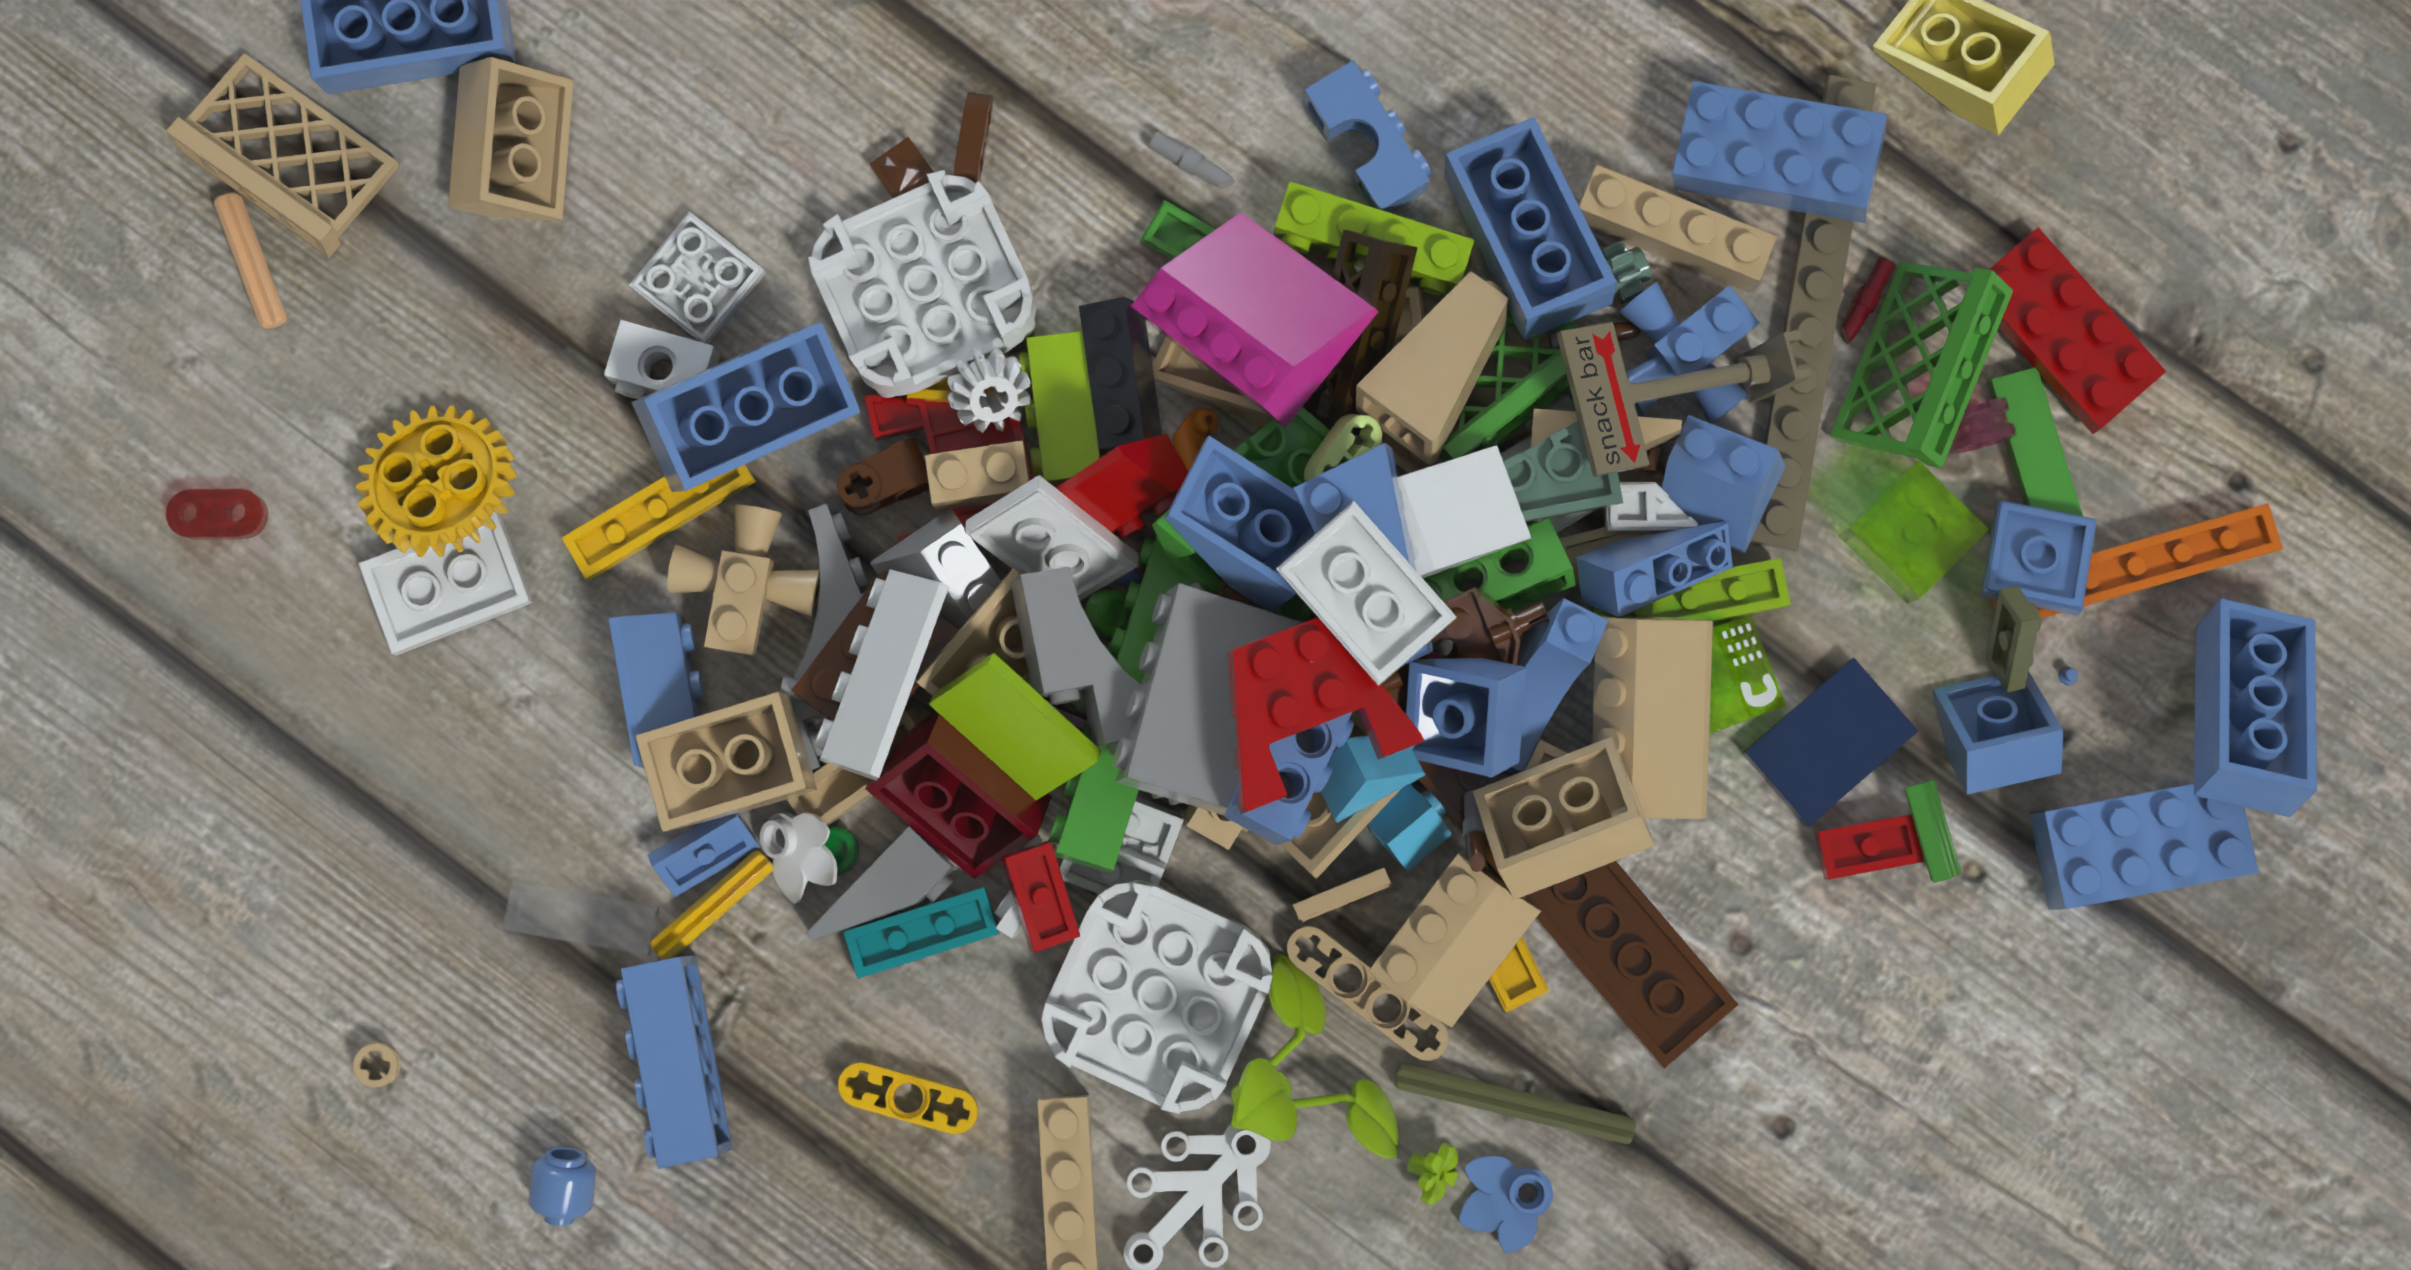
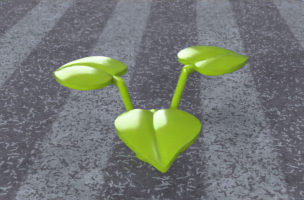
(1264, 1094)

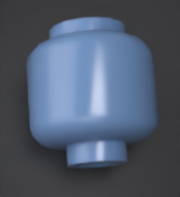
(562, 1185)

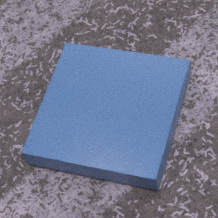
(2040, 553)

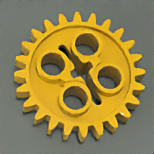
(436, 481)

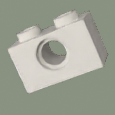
(638, 349)

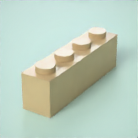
(1675, 229)
(1068, 1182)

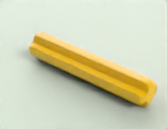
(712, 905)

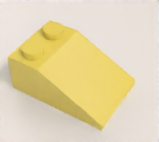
(1969, 57)

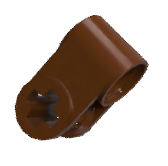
(891, 475)

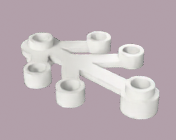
(1202, 1188)

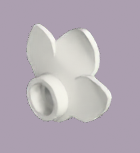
(798, 852)

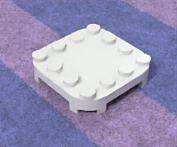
(923, 284)
(1157, 995)

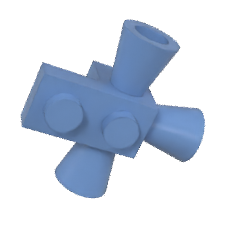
(1691, 344)

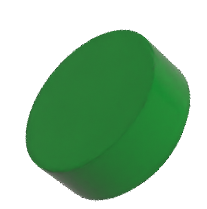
(844, 849)

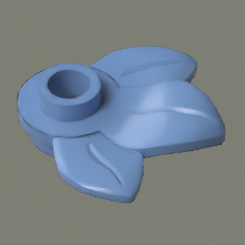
(1497, 1203)

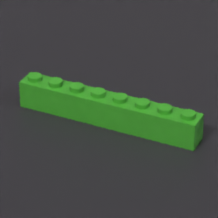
(1099, 805)

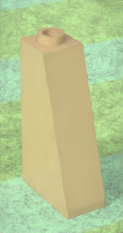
(1433, 369)

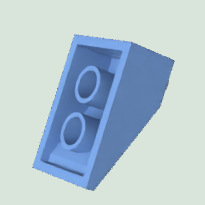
(1240, 522)

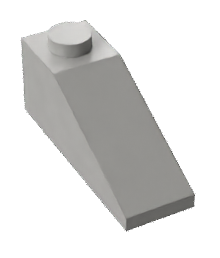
(895, 881)

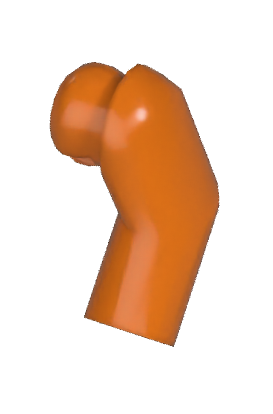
(1192, 434)

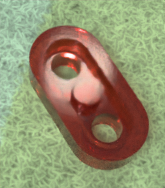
(214, 514)

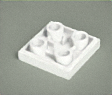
(697, 279)

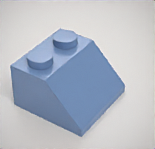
(1722, 478)
(1467, 712)
(1998, 734)

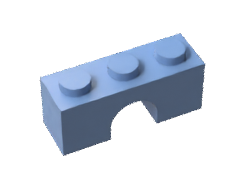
(1349, 103)

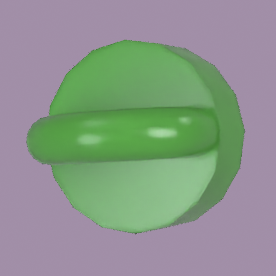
(1106, 611)

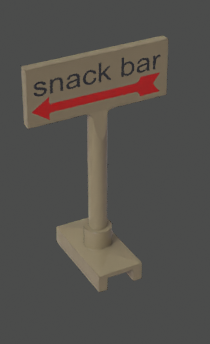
(1608, 400)

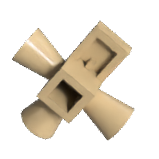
(743, 582)

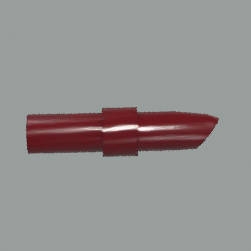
(1866, 298)

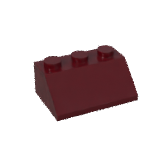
(957, 797)

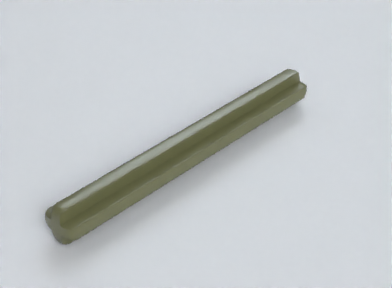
(1515, 1103)

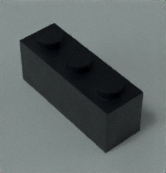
(1119, 373)

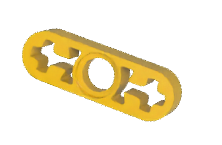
(876, 1076)

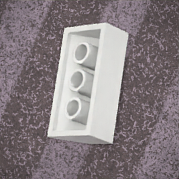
(883, 673)

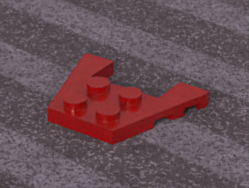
(942, 428)
(1294, 685)

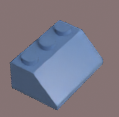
(655, 672)

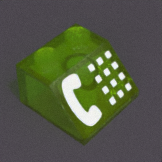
(1740, 676)

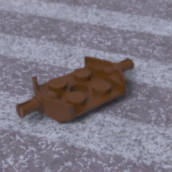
(1479, 631)

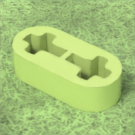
(1339, 445)

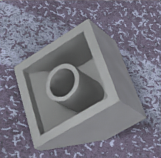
(945, 555)

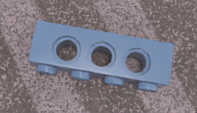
(1307, 773)

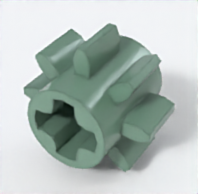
(1629, 270)

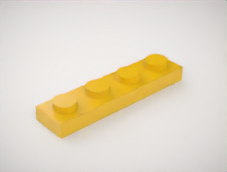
(646, 519)

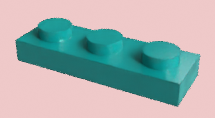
(921, 932)

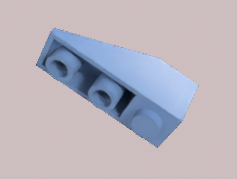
(1652, 566)

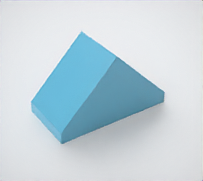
(1363, 779)

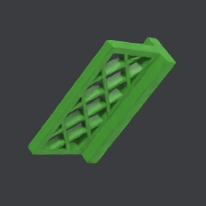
(1952, 368)
(1514, 407)

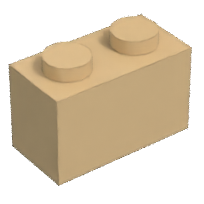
(976, 475)

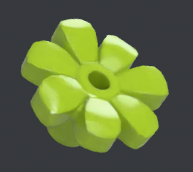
(1435, 1172)

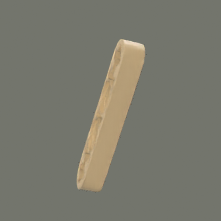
(1363, 997)

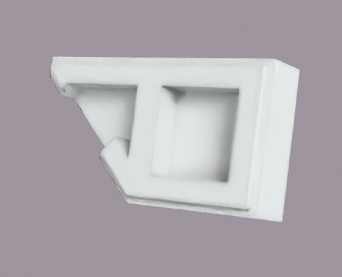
(1645, 510)

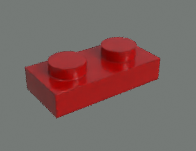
(1868, 847)
(1040, 896)

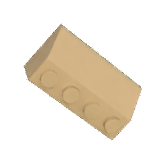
(1656, 708)

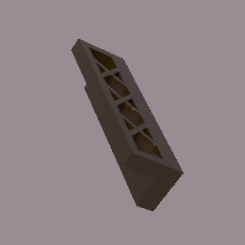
(1382, 285)

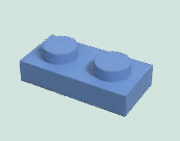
(702, 852)

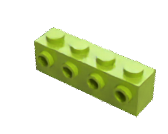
(1316, 222)

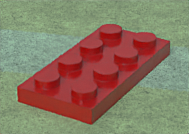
(2072, 333)

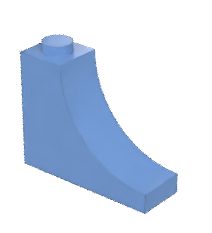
(1554, 659)

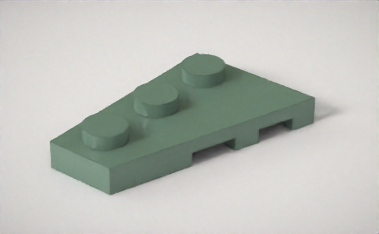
(1558, 478)

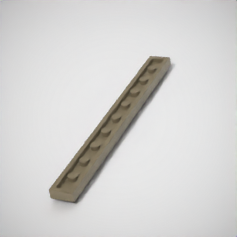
(1813, 310)

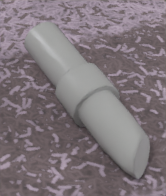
(1190, 161)

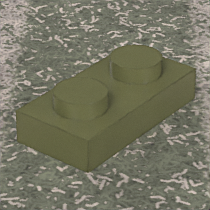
(2013, 638)

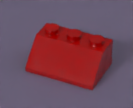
(1129, 484)

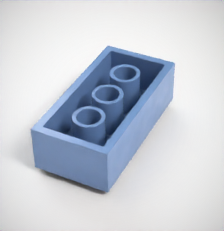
(401, 40)
(1779, 151)
(1529, 228)
(746, 407)
(2255, 708)
(2139, 846)
(675, 1061)

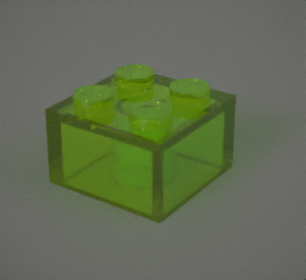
(1913, 532)

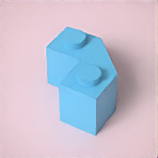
(1410, 826)

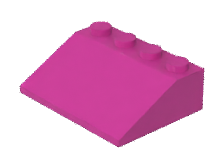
(1255, 315)

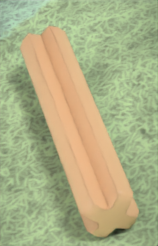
(250, 260)

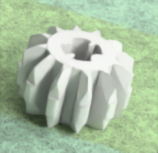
(982, 408)

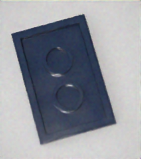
(1830, 742)

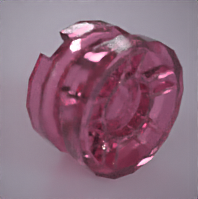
(1983, 426)

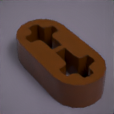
(973, 136)

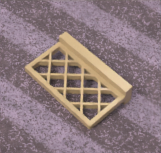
(261, 188)

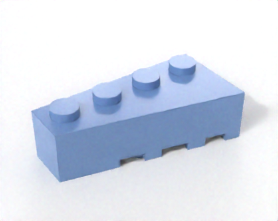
(1374, 488)

